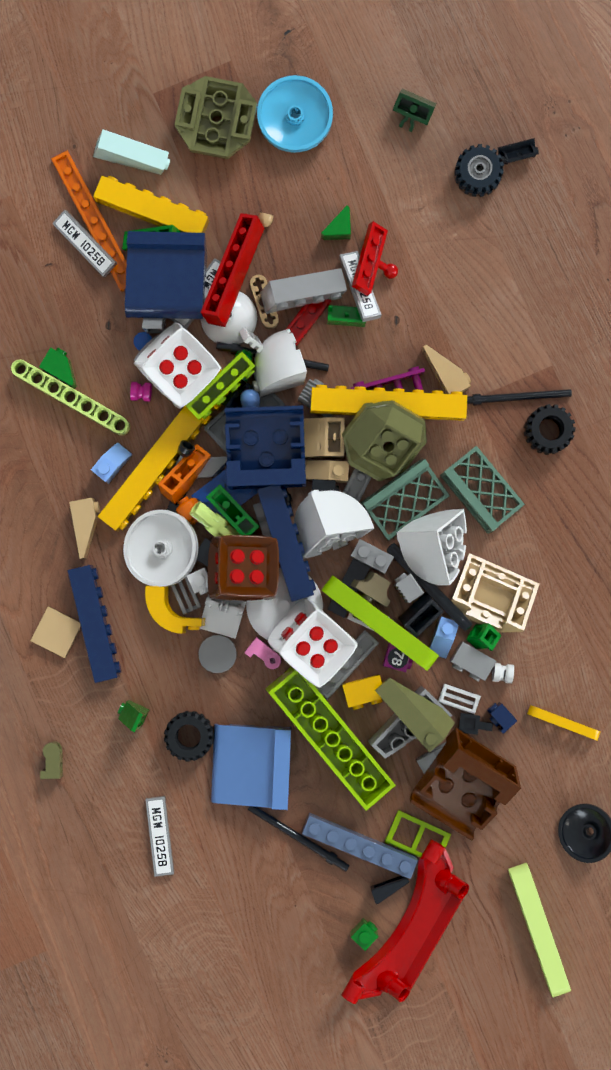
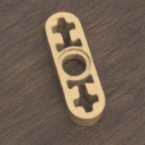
(263, 316)

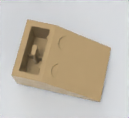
(324, 437)

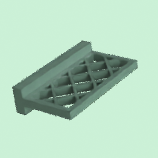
(398, 483)
(472, 502)

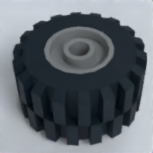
(479, 170)

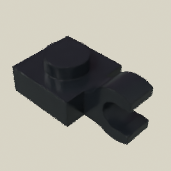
(233, 399)
(471, 723)

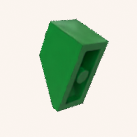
(59, 366)

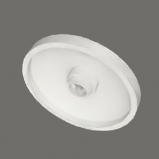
(160, 548)
(267, 614)

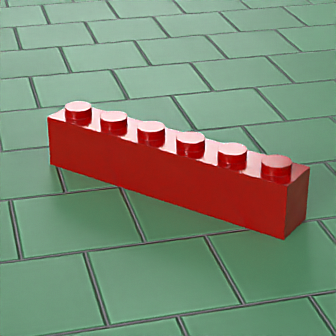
(232, 270)

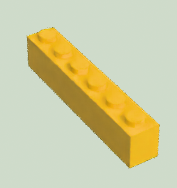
(149, 207)

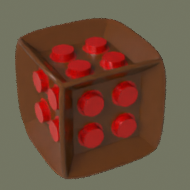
(243, 567)

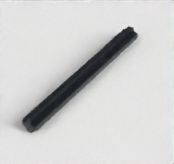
(437, 595)

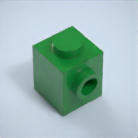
(364, 934)

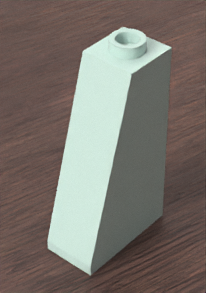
(130, 153)

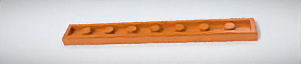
(90, 214)

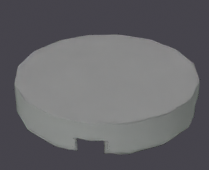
(217, 654)

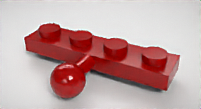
(370, 260)

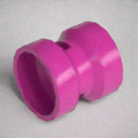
(138, 391)

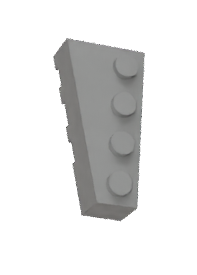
(303, 290)
(394, 733)

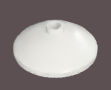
(243, 315)

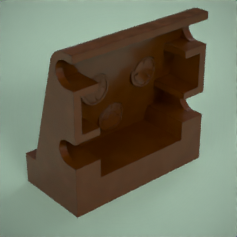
(465, 785)

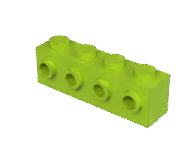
(224, 381)

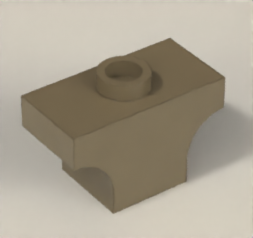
(373, 588)

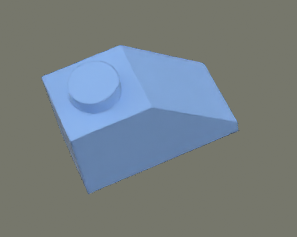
(111, 462)
(443, 636)

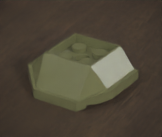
(213, 98)
(373, 428)

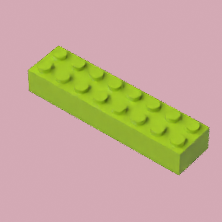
(330, 737)

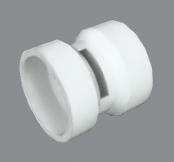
(503, 673)

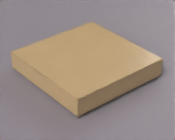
(56, 632)

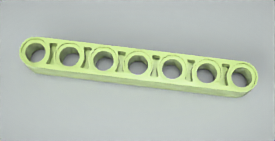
(62, 393)
(539, 930)

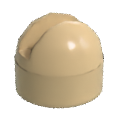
(266, 219)

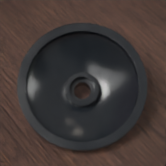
(575, 834)

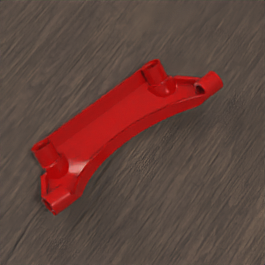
(416, 936)

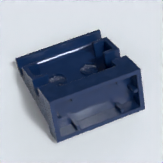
(165, 275)
(265, 447)

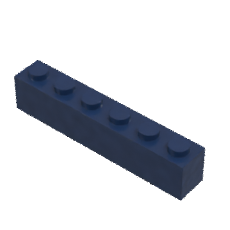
(290, 551)
(94, 624)

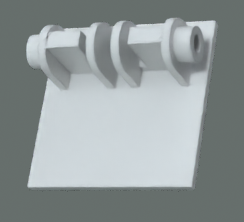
(223, 616)

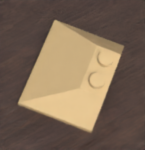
(494, 595)

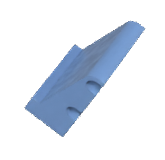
(251, 765)

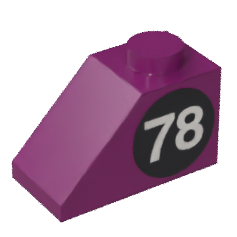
(396, 659)

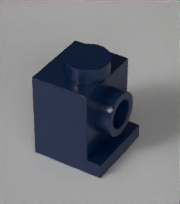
(501, 717)

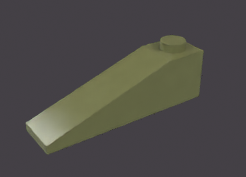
(422, 717)

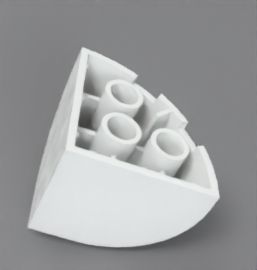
(278, 364)
(330, 521)
(434, 545)

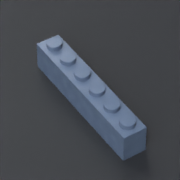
(359, 845)

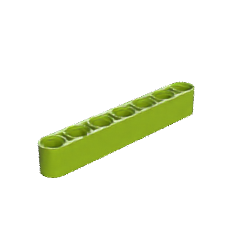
(380, 623)

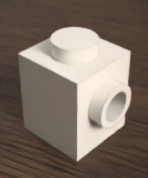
(199, 581)

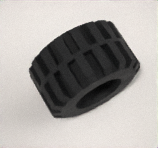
(565, 429)
(181, 751)

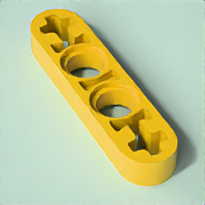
(563, 722)

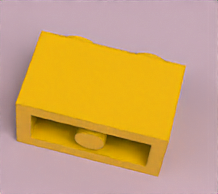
(362, 691)

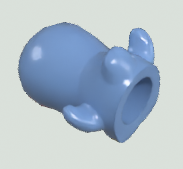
(250, 398)

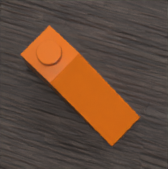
(183, 475)

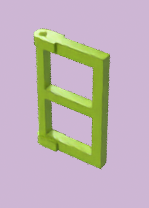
(389, 838)

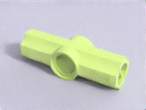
(212, 521)

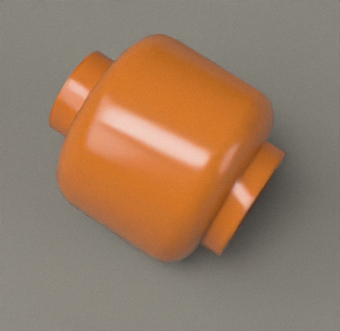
(185, 507)

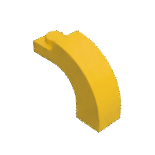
(161, 612)

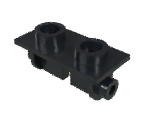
(518, 151)

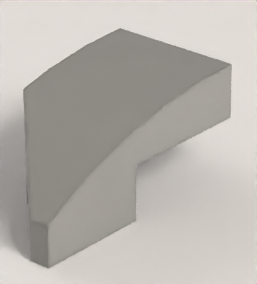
(213, 467)

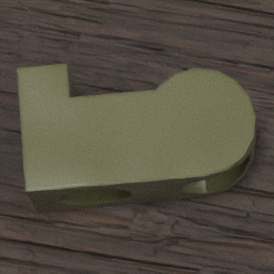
(54, 761)

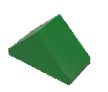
(339, 228)

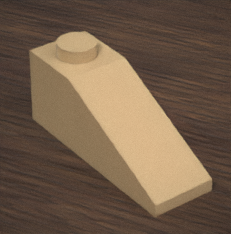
(448, 374)
(327, 470)
(84, 519)

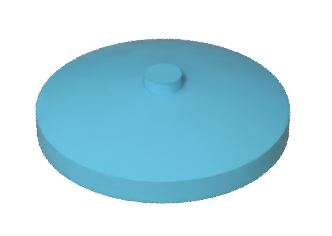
(295, 113)

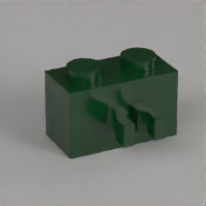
(413, 107)

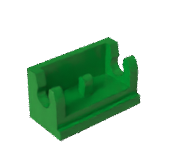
(344, 316)

